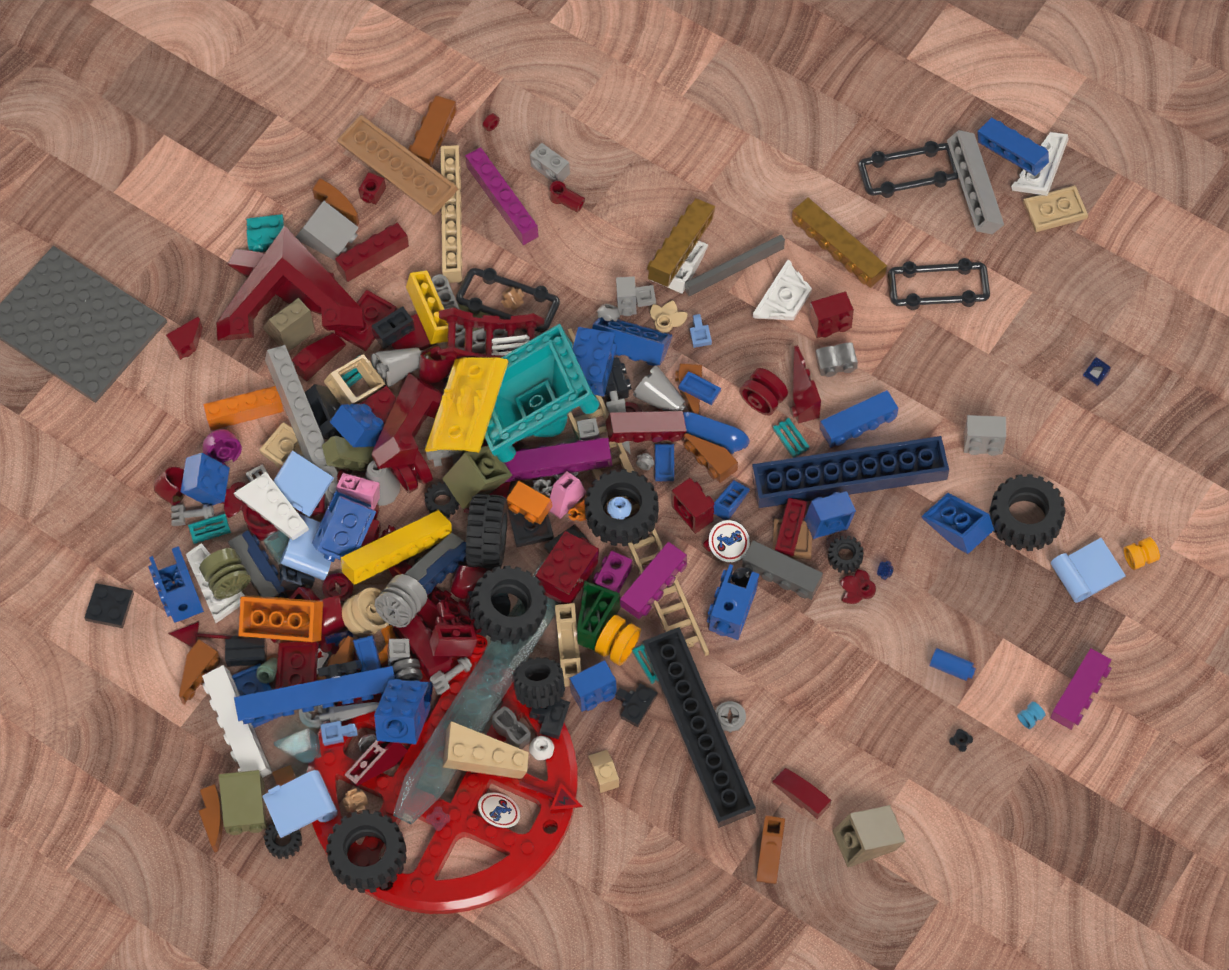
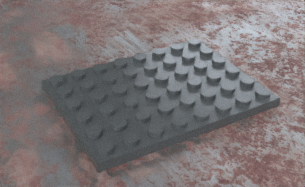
(76, 324)

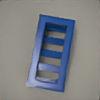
(725, 510)

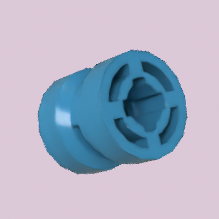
(1032, 714)

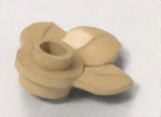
(667, 314)

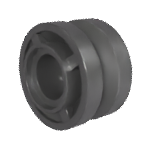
(407, 670)

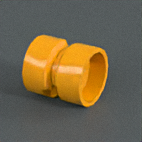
(1144, 552)

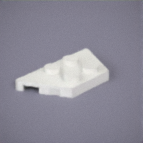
(784, 296)

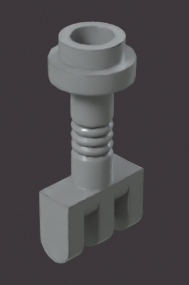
(181, 514)
(440, 680)

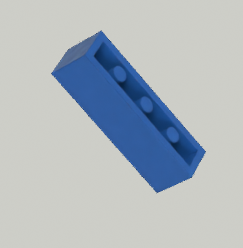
(1013, 146)
(859, 418)

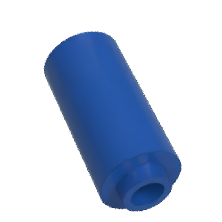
(952, 664)

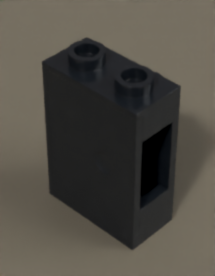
(324, 407)

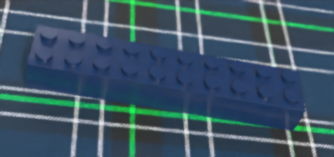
(850, 471)

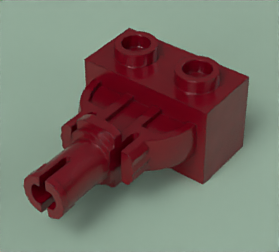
(450, 635)

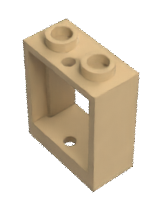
(342, 391)

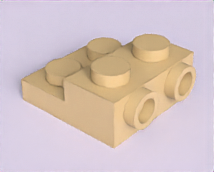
(280, 445)

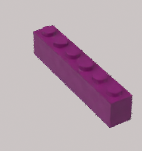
(502, 196)
(560, 458)

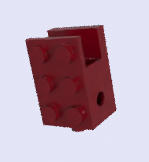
(567, 568)

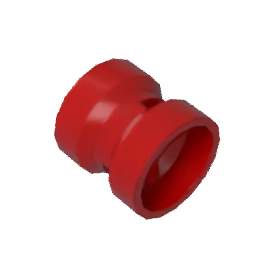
(479, 649)

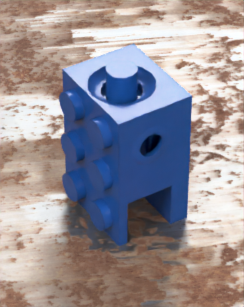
(595, 355)
(343, 526)
(180, 597)
(731, 605)
(401, 711)

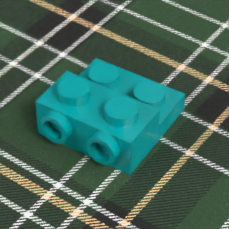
(263, 231)

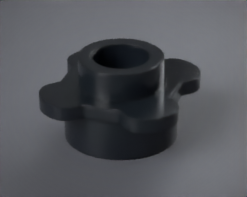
(960, 734)

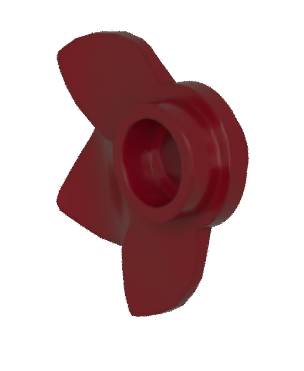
(232, 504)
(854, 586)

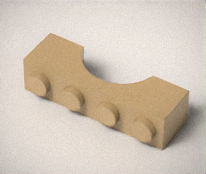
(568, 641)

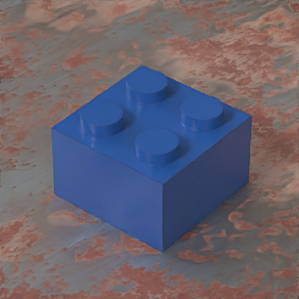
(358, 425)
(205, 479)
(829, 514)
(593, 686)

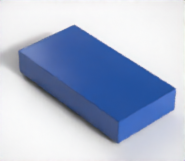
(699, 388)
(664, 462)
(367, 653)

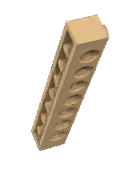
(452, 216)

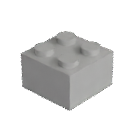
(984, 435)

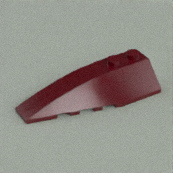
(245, 262)
(429, 611)

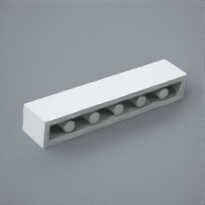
(241, 737)

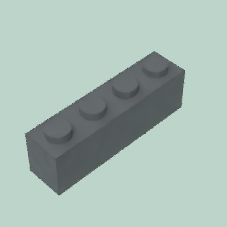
(782, 570)

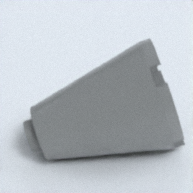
(396, 364)
(659, 392)
(388, 483)

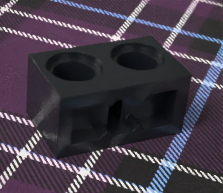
(393, 327)

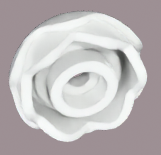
(537, 752)

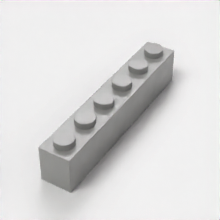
(975, 182)

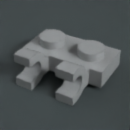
(437, 455)

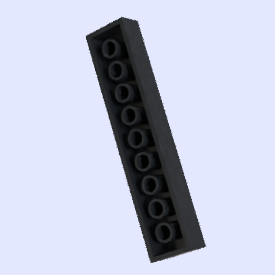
(699, 727)

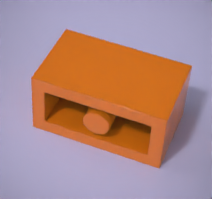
(529, 503)

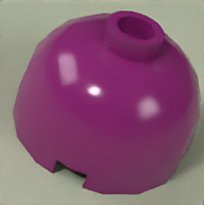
(222, 446)

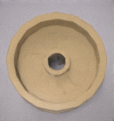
(361, 615)

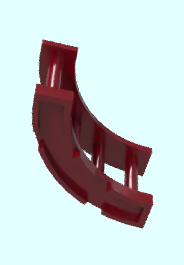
(489, 324)

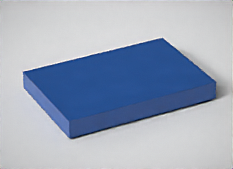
(247, 683)

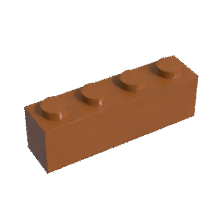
(433, 129)

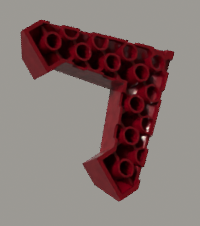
(282, 262)
(411, 408)

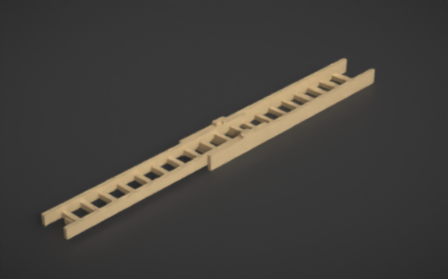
(623, 459)

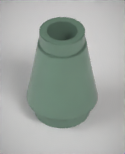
(267, 671)

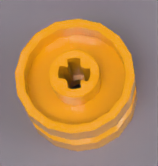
(617, 640)

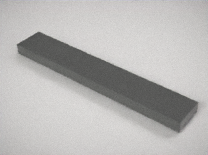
(735, 265)

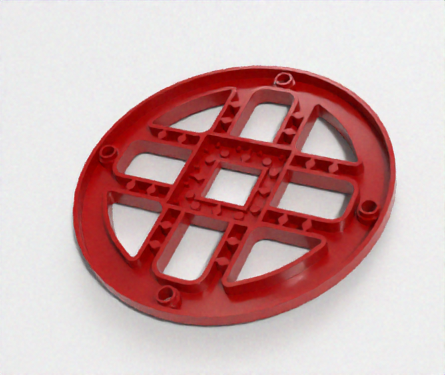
(526, 852)

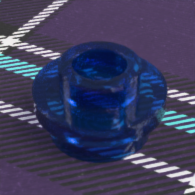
(885, 570)

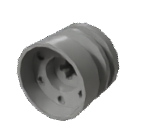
(400, 600)

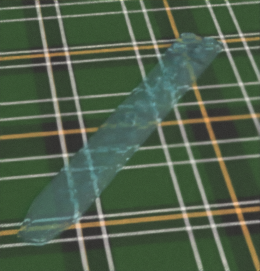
(471, 709)

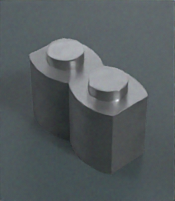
(836, 359)
(506, 725)

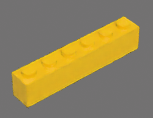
(395, 547)

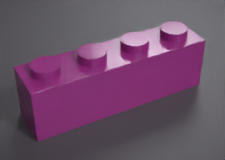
(654, 580)
(1081, 688)

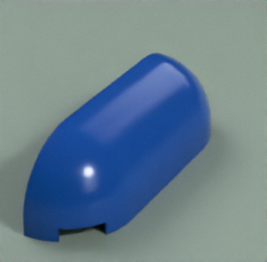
(715, 432)

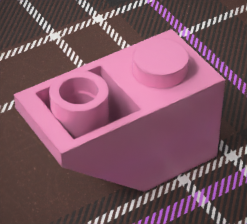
(360, 488)
(565, 494)

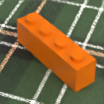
(243, 408)

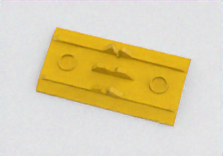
(467, 404)

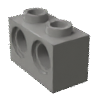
(549, 163)
(626, 295)

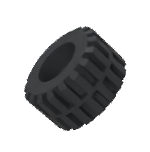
(539, 682)

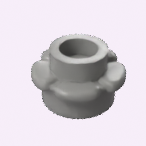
(645, 461)

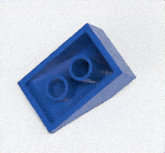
(959, 522)

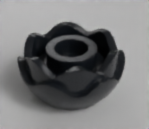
(741, 576)

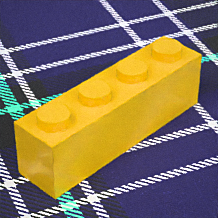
(427, 306)

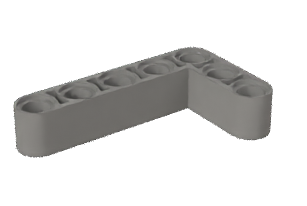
(446, 293)

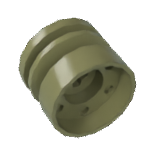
(224, 573)

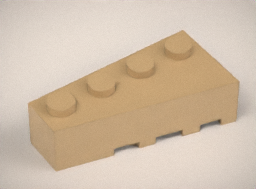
(482, 754)

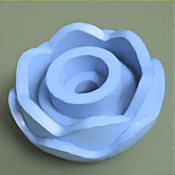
(619, 513)

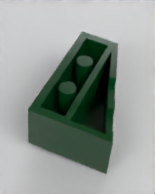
(596, 610)

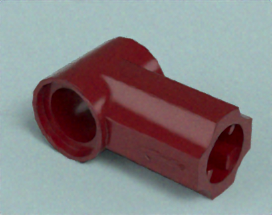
(565, 197)

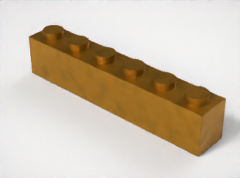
(681, 242)
(839, 242)

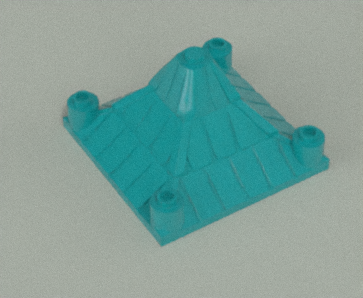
(538, 393)

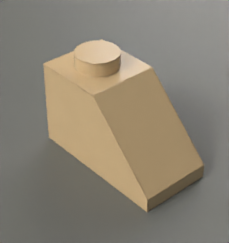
(604, 771)

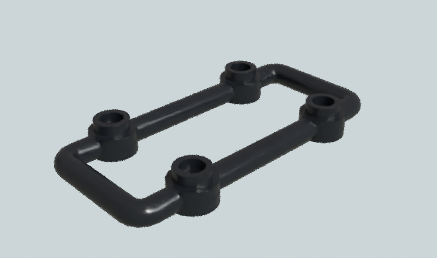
(888, 188)
(964, 267)
(489, 277)

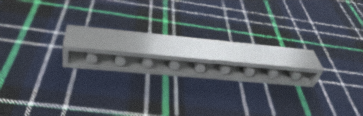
(299, 413)

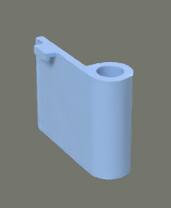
(302, 483)
(303, 556)
(1087, 570)
(300, 803)

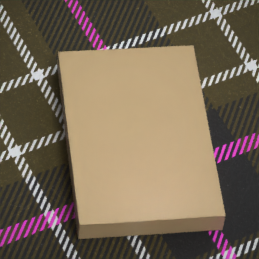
(1055, 209)

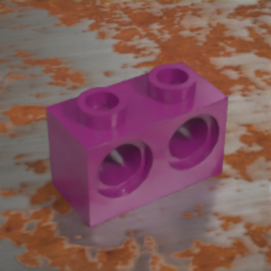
(617, 576)

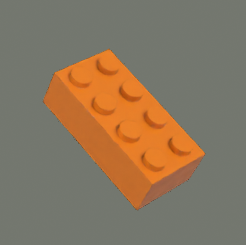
(280, 618)

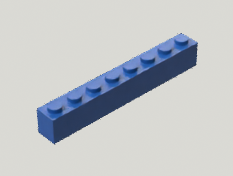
(312, 694)

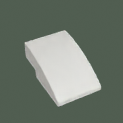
(688, 268)

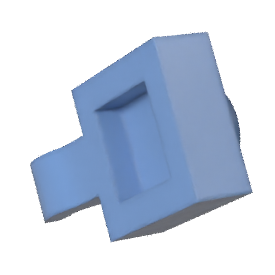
(700, 334)
(333, 732)

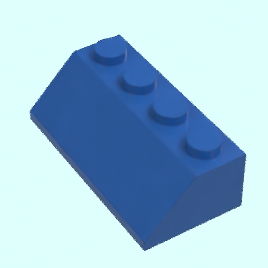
(636, 340)

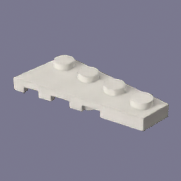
(1041, 183)
(272, 505)
(219, 607)

